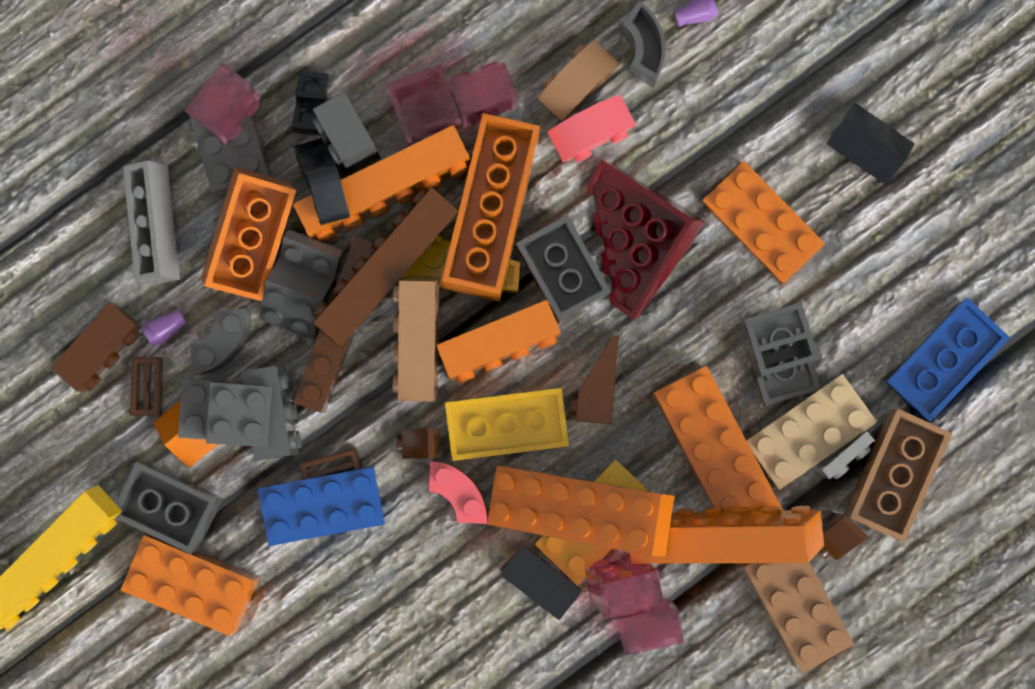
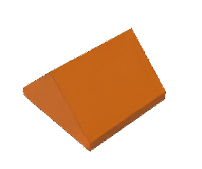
(186, 449)

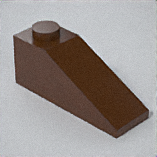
(596, 394)
(418, 443)

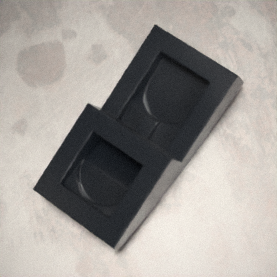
(309, 94)

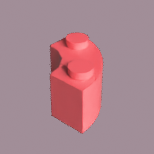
(591, 129)
(460, 491)

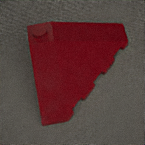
(640, 235)

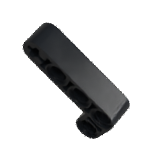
(322, 180)

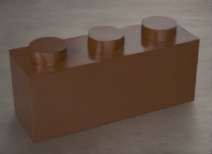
(97, 348)

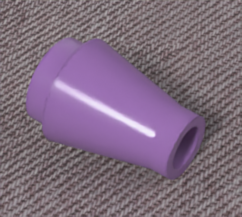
(696, 12)
(163, 327)

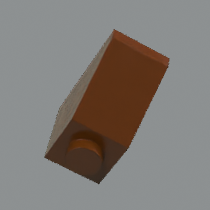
(840, 536)

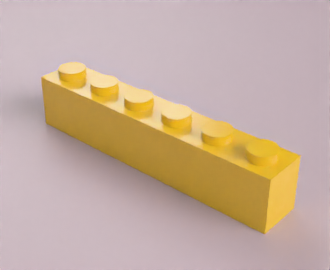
(55, 553)

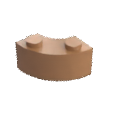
(577, 80)

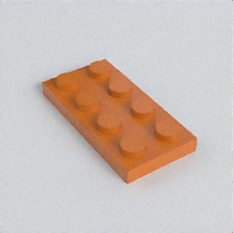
(763, 222)

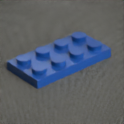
(947, 359)
(321, 505)

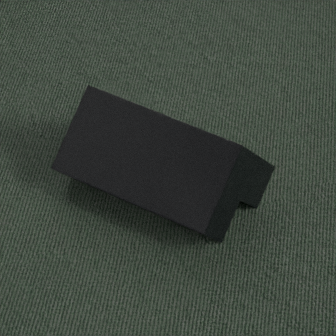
(870, 143)
(540, 582)

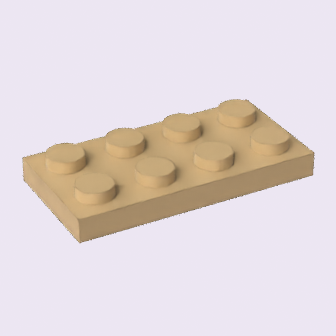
(811, 431)

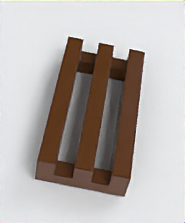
(158, 382)
(352, 452)

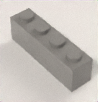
(151, 222)

